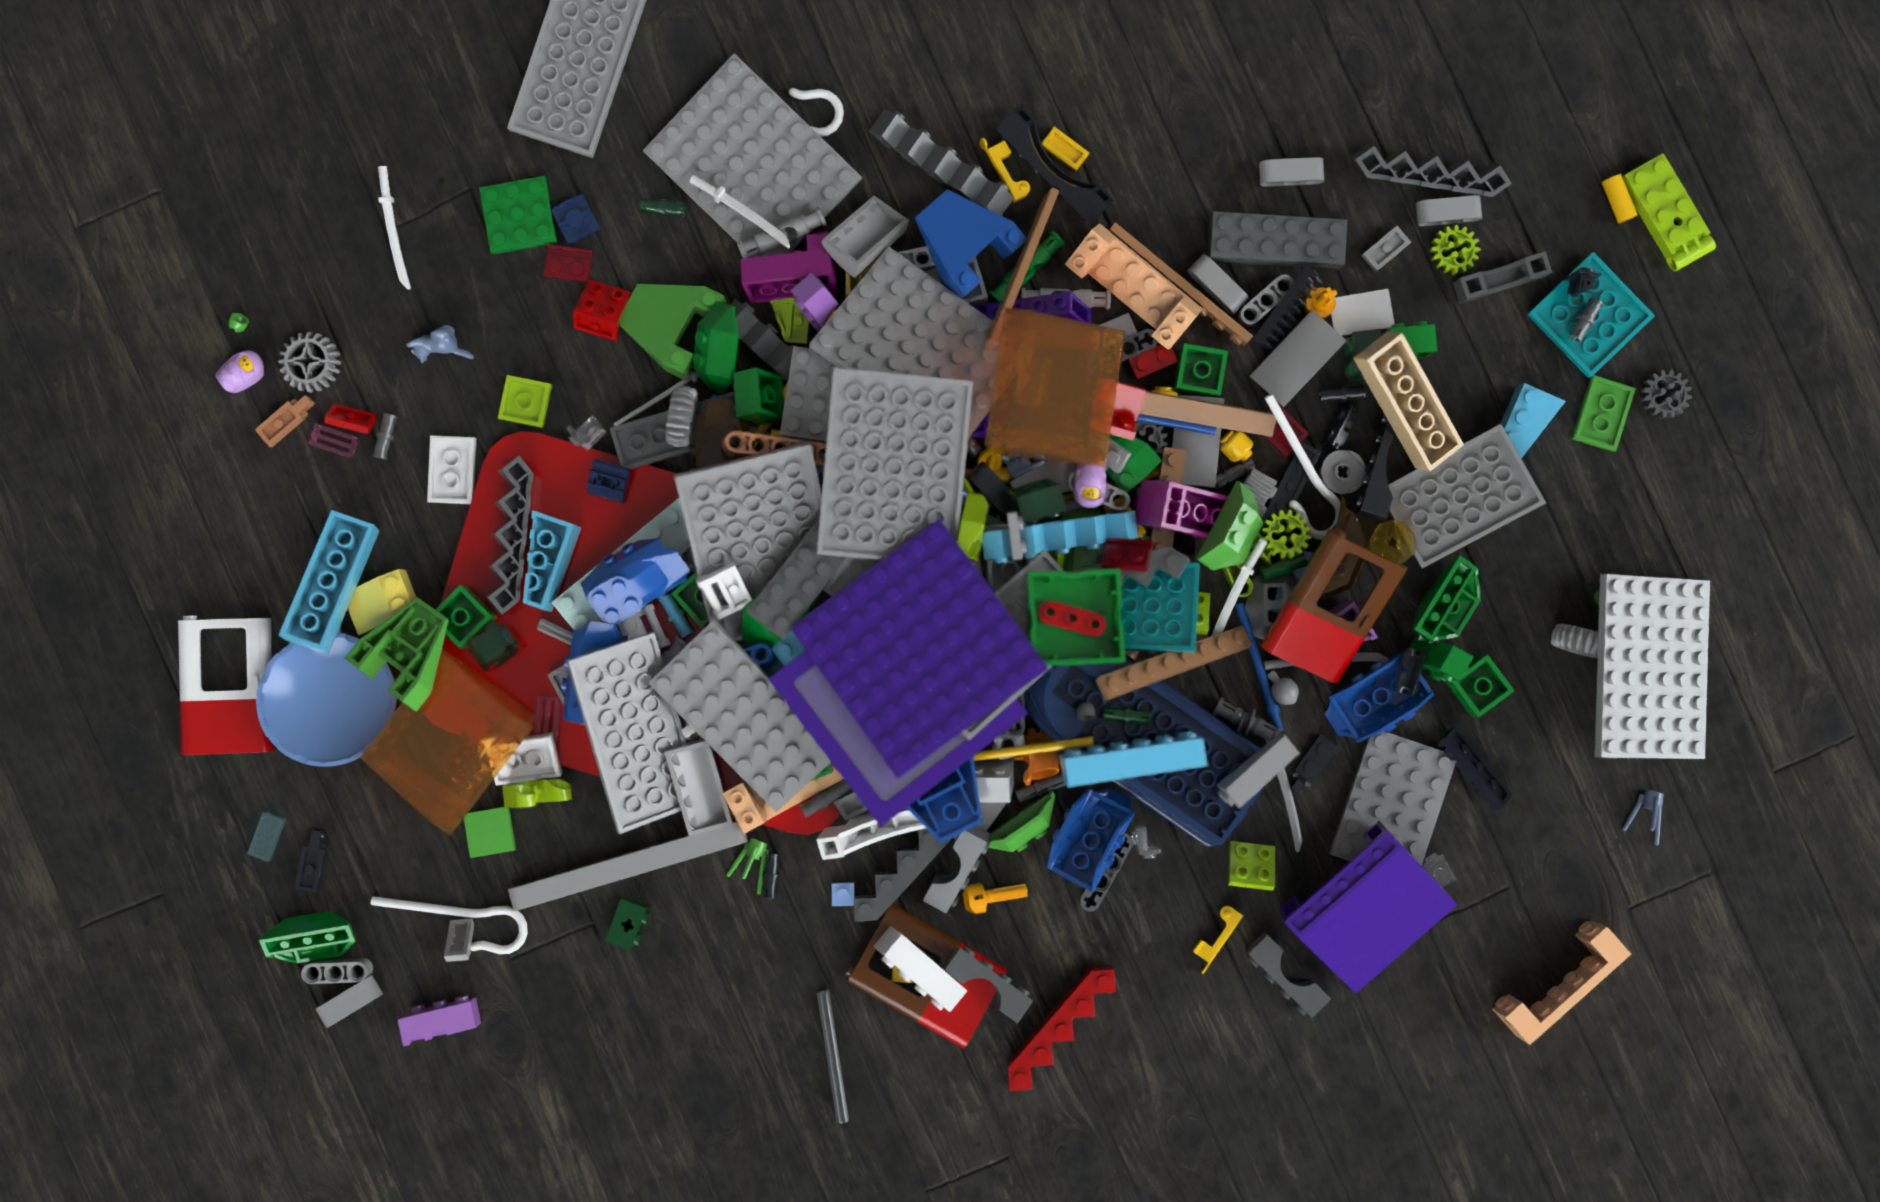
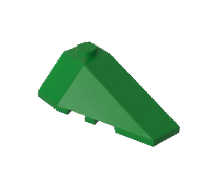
(1139, 464)

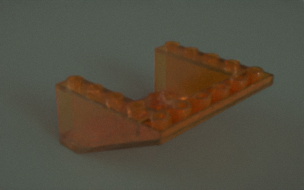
(1054, 389)
(450, 745)

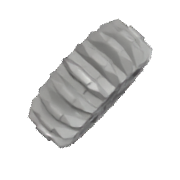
(308, 345)
(681, 416)
(1576, 640)

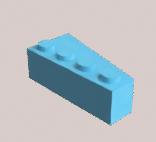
(1528, 415)
(548, 559)

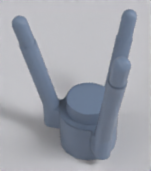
(1020, 465)
(1652, 801)

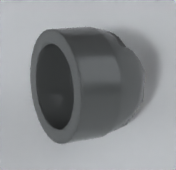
(1085, 711)

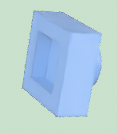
(843, 894)

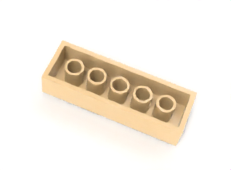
(1408, 401)

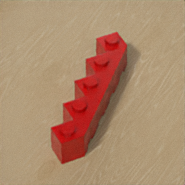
(1059, 1025)

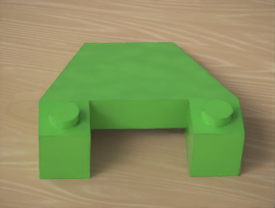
(659, 317)
(410, 643)

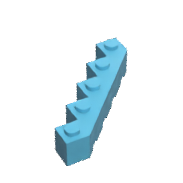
(1062, 535)

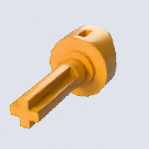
(1322, 302)
(990, 896)

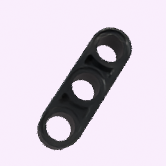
(991, 487)

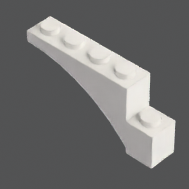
(862, 831)

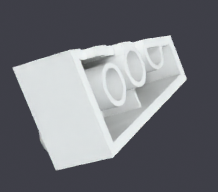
(919, 968)

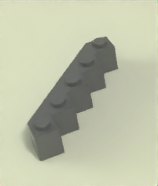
(940, 162)
(1431, 172)
(763, 340)
(511, 535)
(1164, 559)
(893, 883)

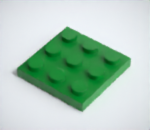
(518, 215)

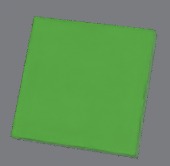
(489, 832)

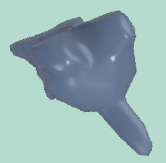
(439, 341)

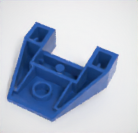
(960, 230)
(951, 804)

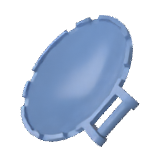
(322, 705)

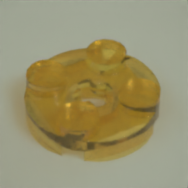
(1401, 533)

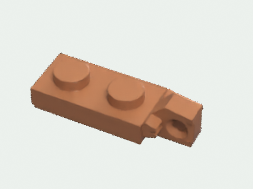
(284, 420)

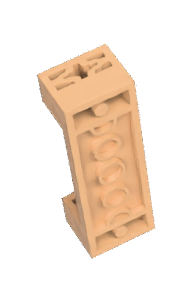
(1135, 284)
(753, 810)
(1606, 956)

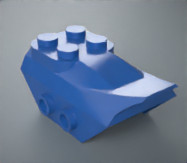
(633, 578)
(585, 640)
(1371, 703)
(1090, 836)

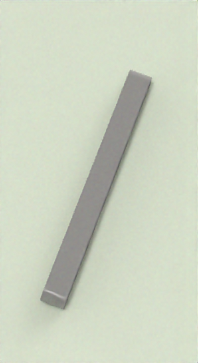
(625, 866)

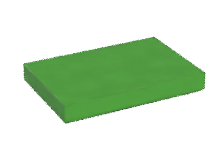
(1603, 413)

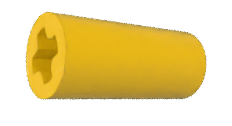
(1619, 198)

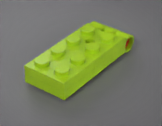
(1660, 201)

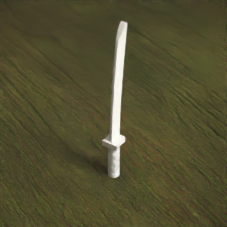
(720, 195)
(386, 200)
(1246, 570)

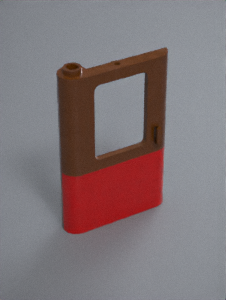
(1315, 636)
(954, 1025)

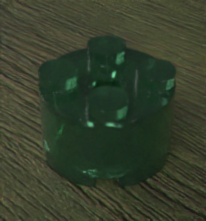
(493, 646)

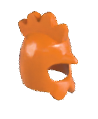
(1041, 764)

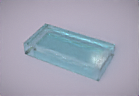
(266, 836)

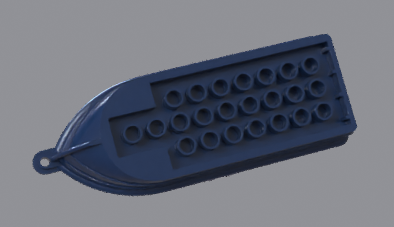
(1181, 796)

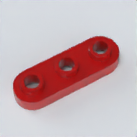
(1061, 620)

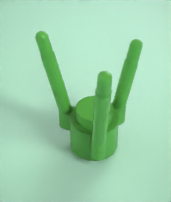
(755, 849)

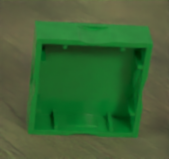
(1087, 590)

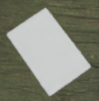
(1362, 312)

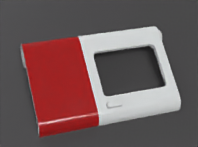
(222, 719)

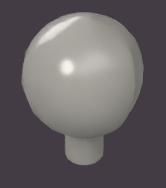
(1284, 690)

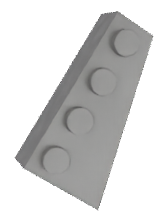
(995, 780)

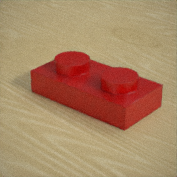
(1152, 361)
(350, 418)

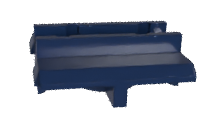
(575, 219)
(608, 480)

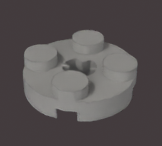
(1355, 472)

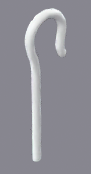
(826, 94)
(1308, 467)
(465, 912)

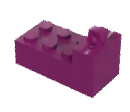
(777, 274)
(1177, 508)

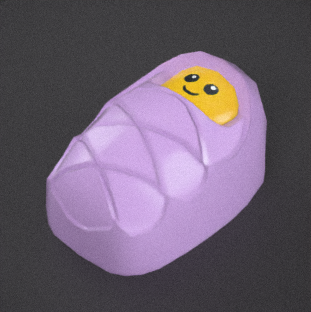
(240, 371)
(1089, 485)

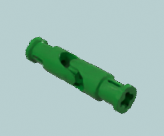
(1040, 258)

